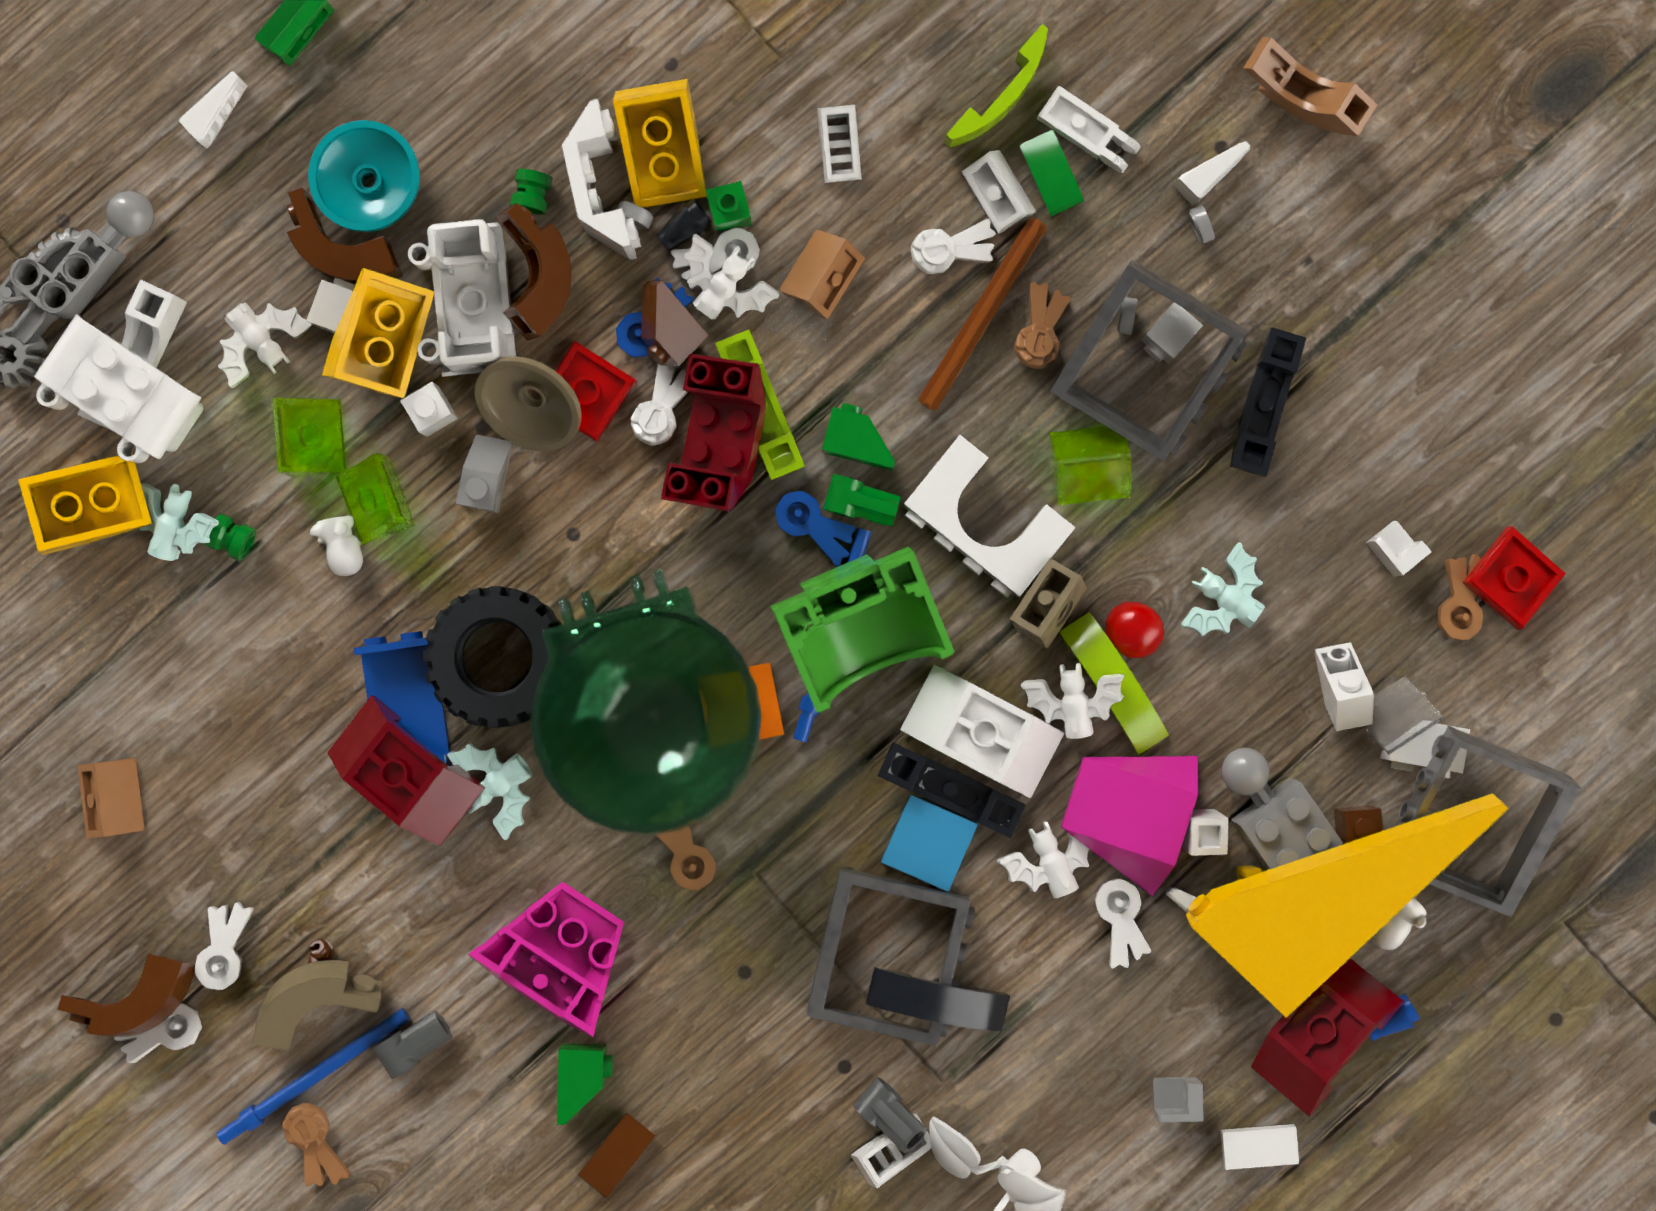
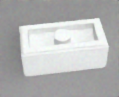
(998, 191)

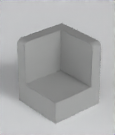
(1177, 1099)

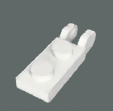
(1086, 128)

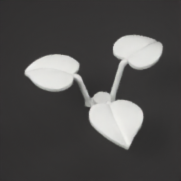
(1015, 1175)

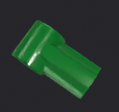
(853, 499)

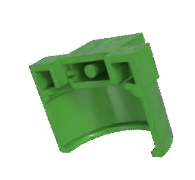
(860, 623)

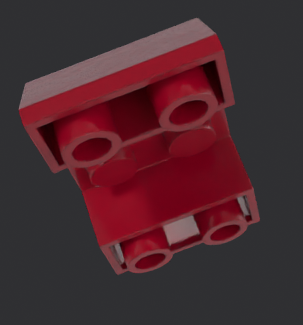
(720, 434)
(402, 774)
(1323, 1034)

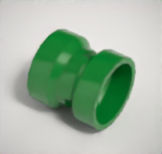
(531, 190)
(231, 537)

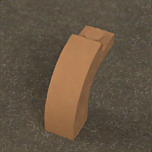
(1319, 101)

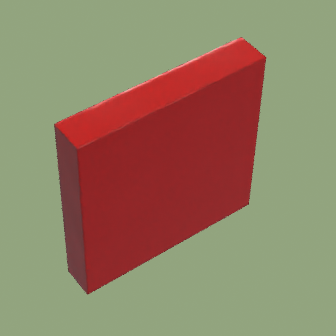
(598, 386)
(1514, 578)

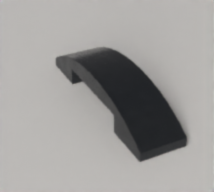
(1266, 401)
(951, 789)
(937, 1000)

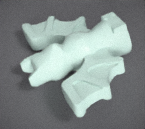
(169, 528)
(1232, 600)
(501, 780)

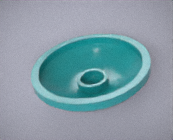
(347, 159)

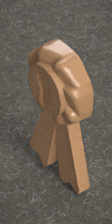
(1037, 343)
(1460, 614)
(691, 864)
(307, 1129)

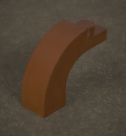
(332, 258)
(548, 272)
(148, 1005)

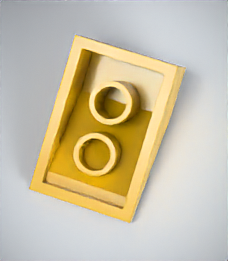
(660, 143)
(379, 334)
(84, 503)

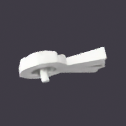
(723, 249)
(936, 250)
(654, 420)
(1119, 904)
(219, 963)
(174, 1033)

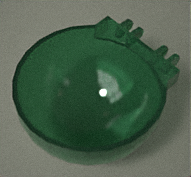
(644, 712)

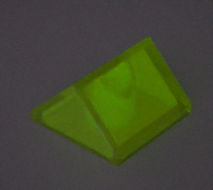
(308, 436)
(1090, 465)
(375, 499)

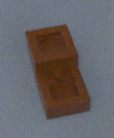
(616, 1155)

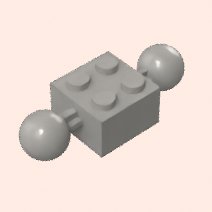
(1282, 821)

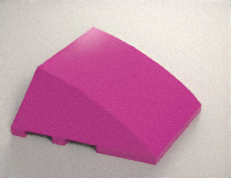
(1134, 812)
(557, 955)

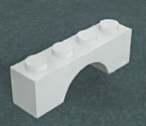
(149, 325)

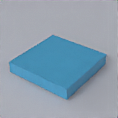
(929, 842)

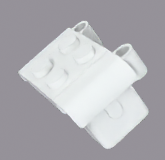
(469, 295)
(117, 391)

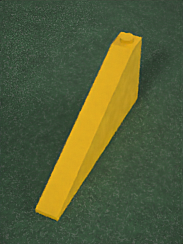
(1311, 915)

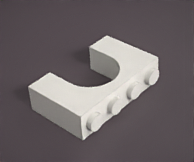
(1009, 565)

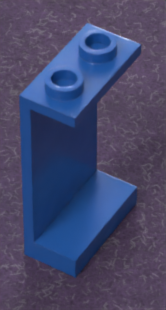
(398, 679)

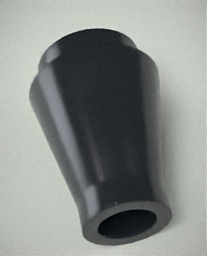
(685, 222)

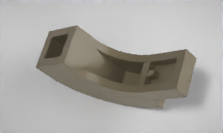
(307, 989)

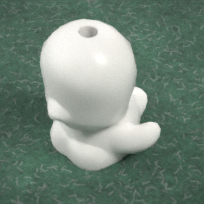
(342, 547)
(1399, 927)

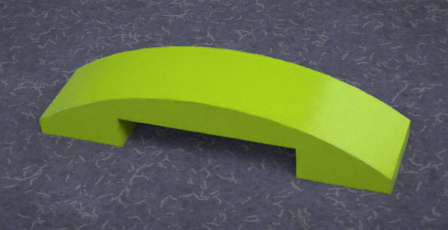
(972, 124)
(776, 442)
(1099, 658)

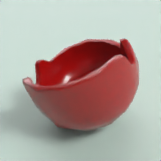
(1134, 629)

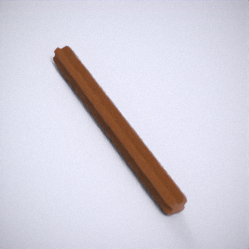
(982, 314)

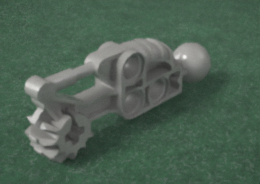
(58, 272)

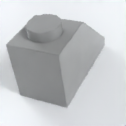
(484, 474)

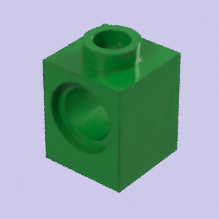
(729, 207)

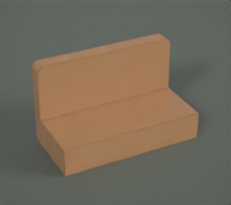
(822, 272)
(110, 798)

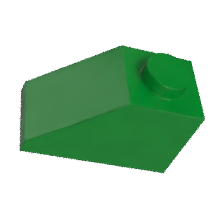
(855, 438)
(580, 1076)

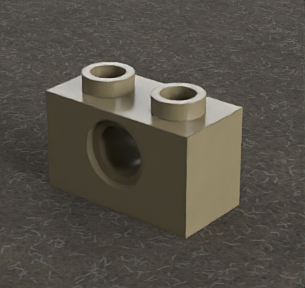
(1048, 603)

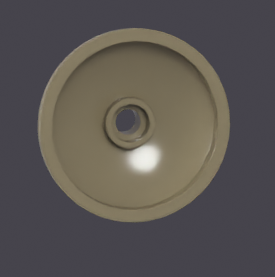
(528, 403)

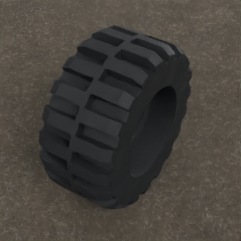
(447, 647)

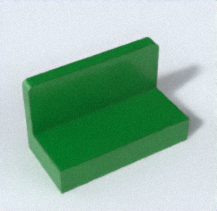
(293, 27)

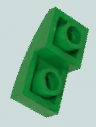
(1051, 173)

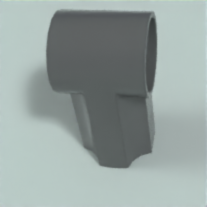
(406, 1048)
(884, 1109)

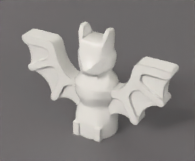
(720, 288)
(254, 333)
(1075, 706)
(1054, 866)

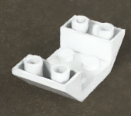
(590, 139)
(982, 731)

